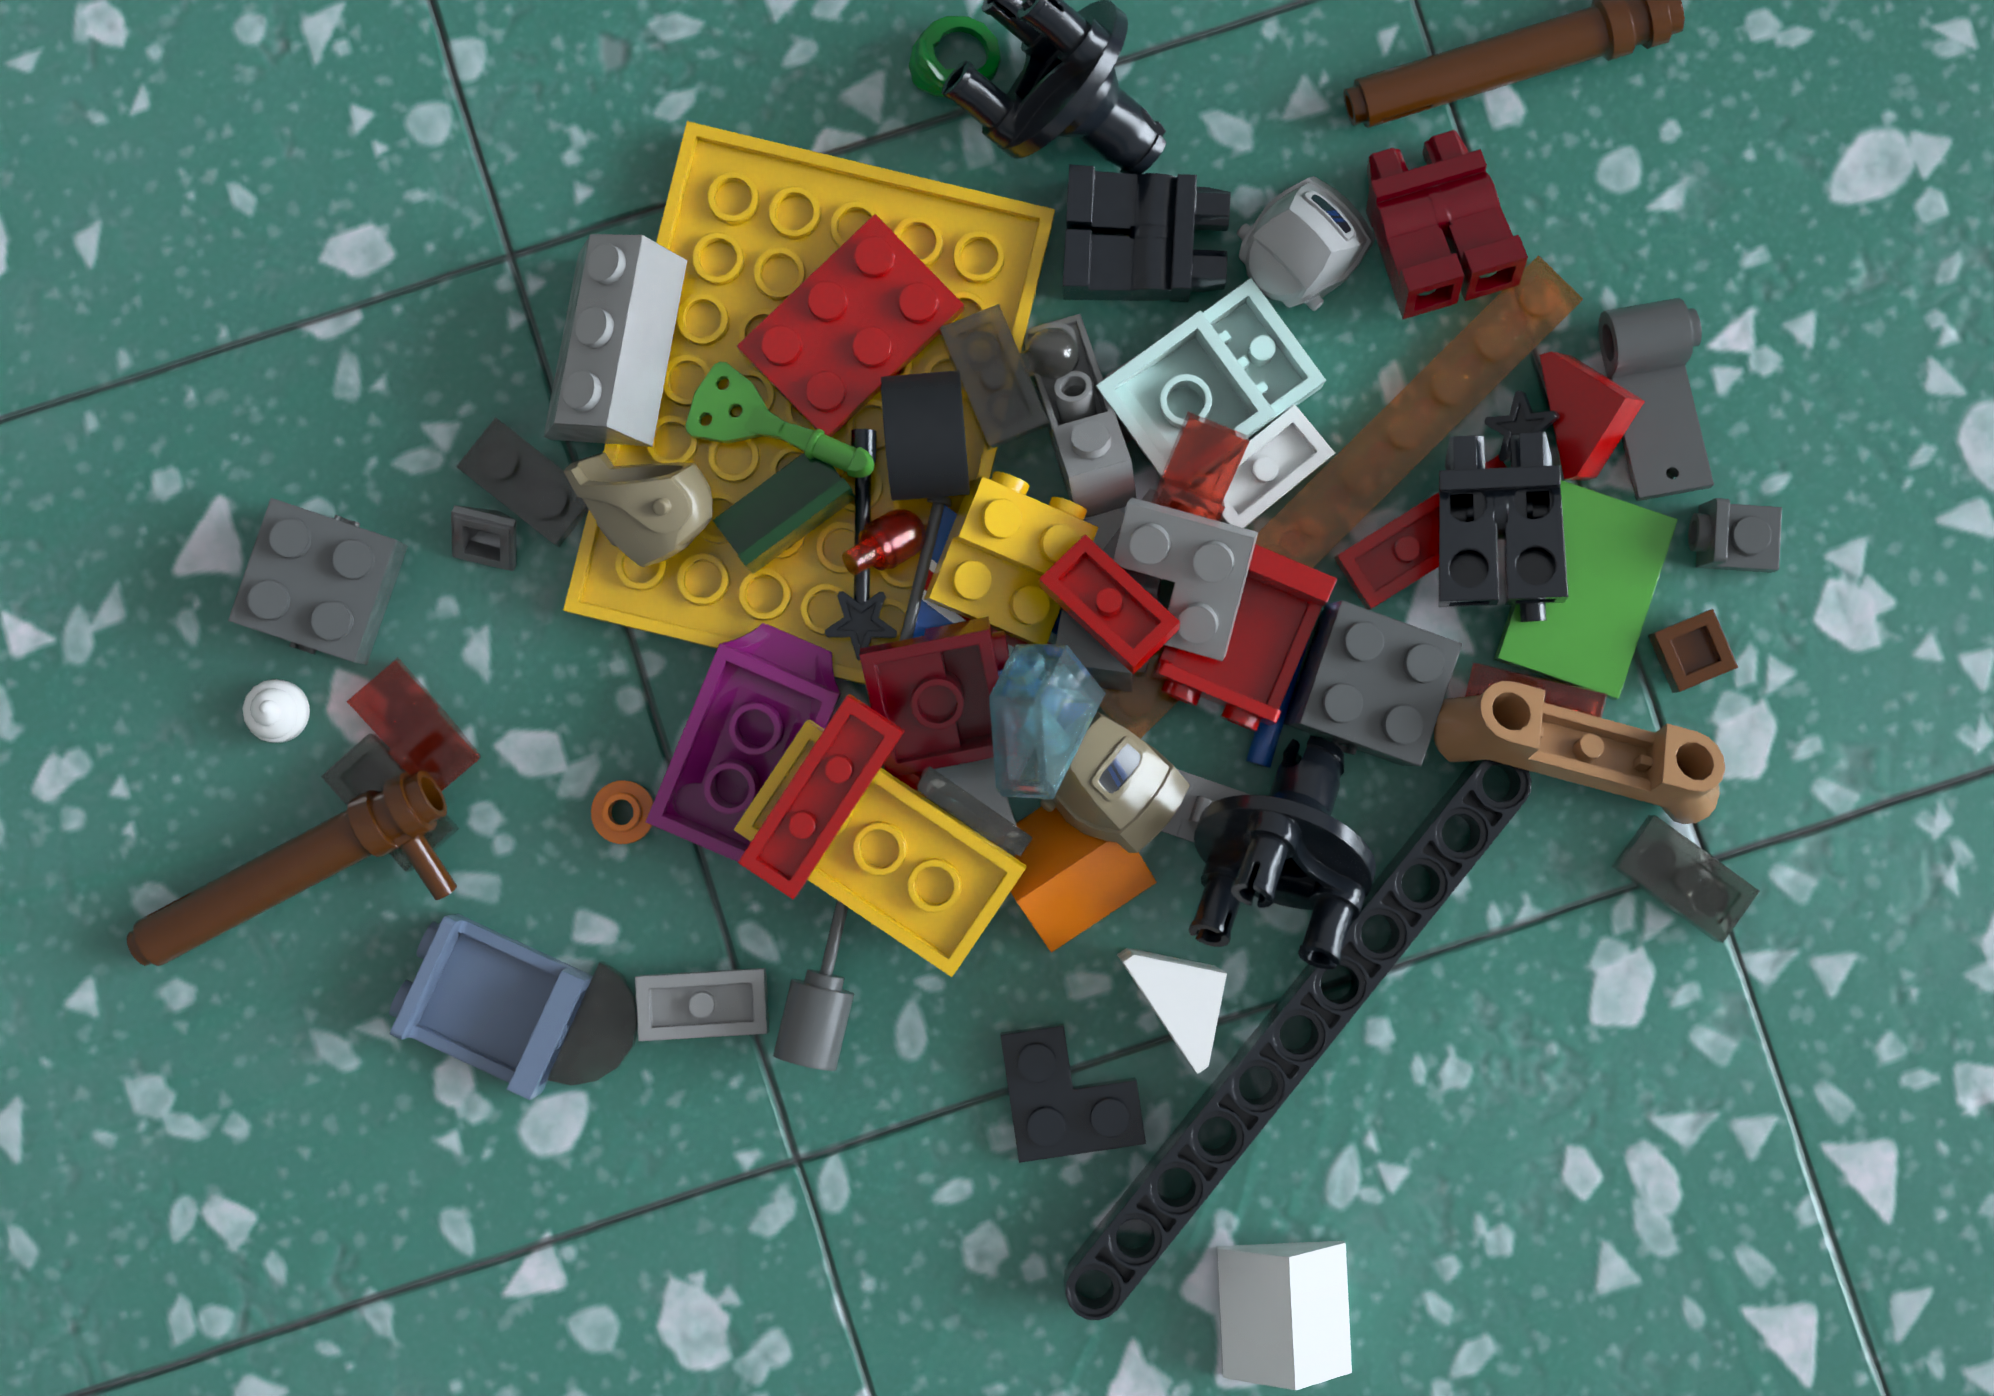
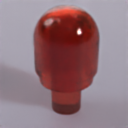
(886, 542)

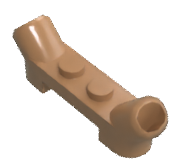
(1519, 729)

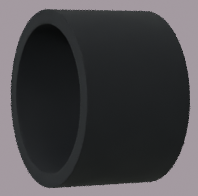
(925, 435)

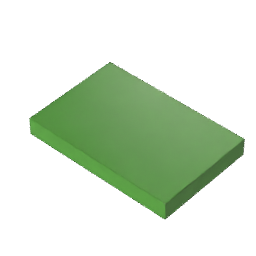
(1611, 577)

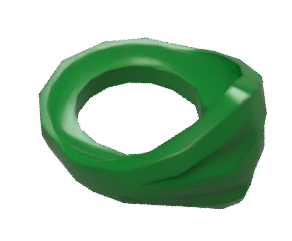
(925, 68)

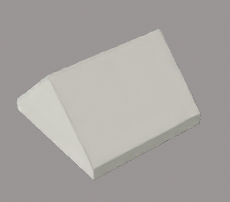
(1184, 998)
(1284, 1313)

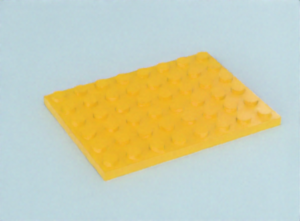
(752, 231)

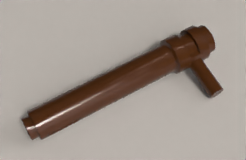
(1603, 30)
(369, 826)

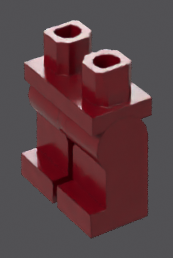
(1441, 226)

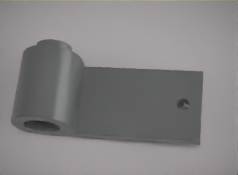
(1647, 355)

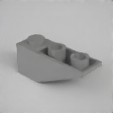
(1085, 429)

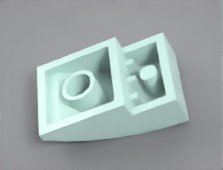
(1220, 364)

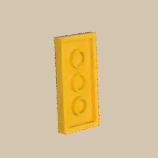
(902, 862)

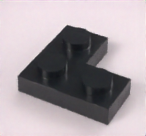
(1053, 1114)

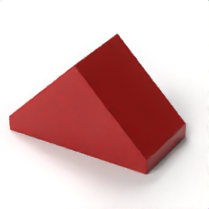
(1591, 414)

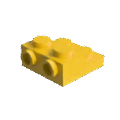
(1001, 551)

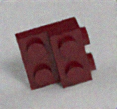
(937, 693)

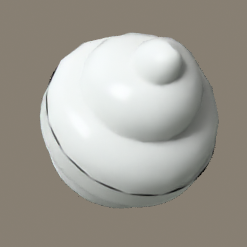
(276, 711)

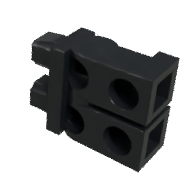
(1136, 236)
(1507, 505)

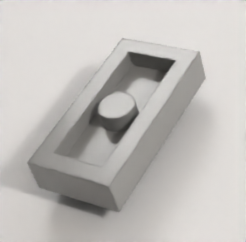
(702, 1004)

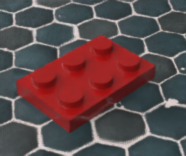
(850, 326)

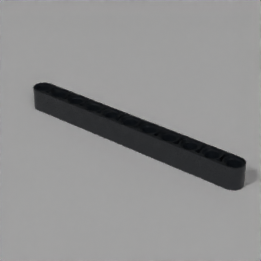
(1289, 1066)

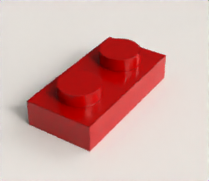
(1109, 604)

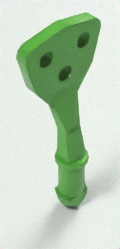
(759, 421)

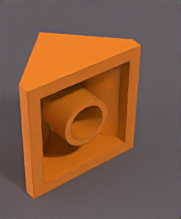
(1073, 878)

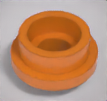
(602, 812)

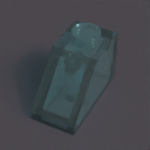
(1040, 718)

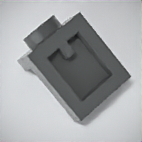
(1736, 536)

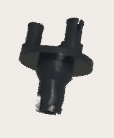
(1063, 87)
(1285, 854)

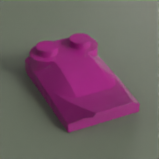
(738, 732)

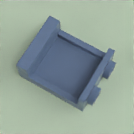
(490, 1002)

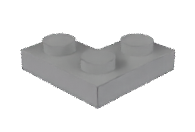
(1204, 561)

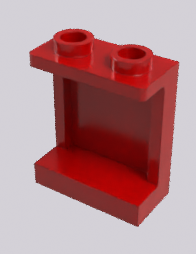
(1264, 648)

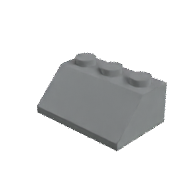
(616, 341)

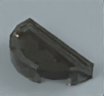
(972, 812)
(601, 1030)

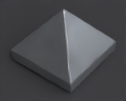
(484, 537)

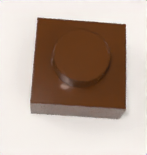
(1693, 651)

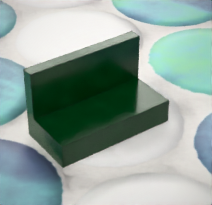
(783, 510)

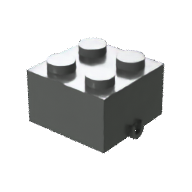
(318, 582)
(1373, 684)

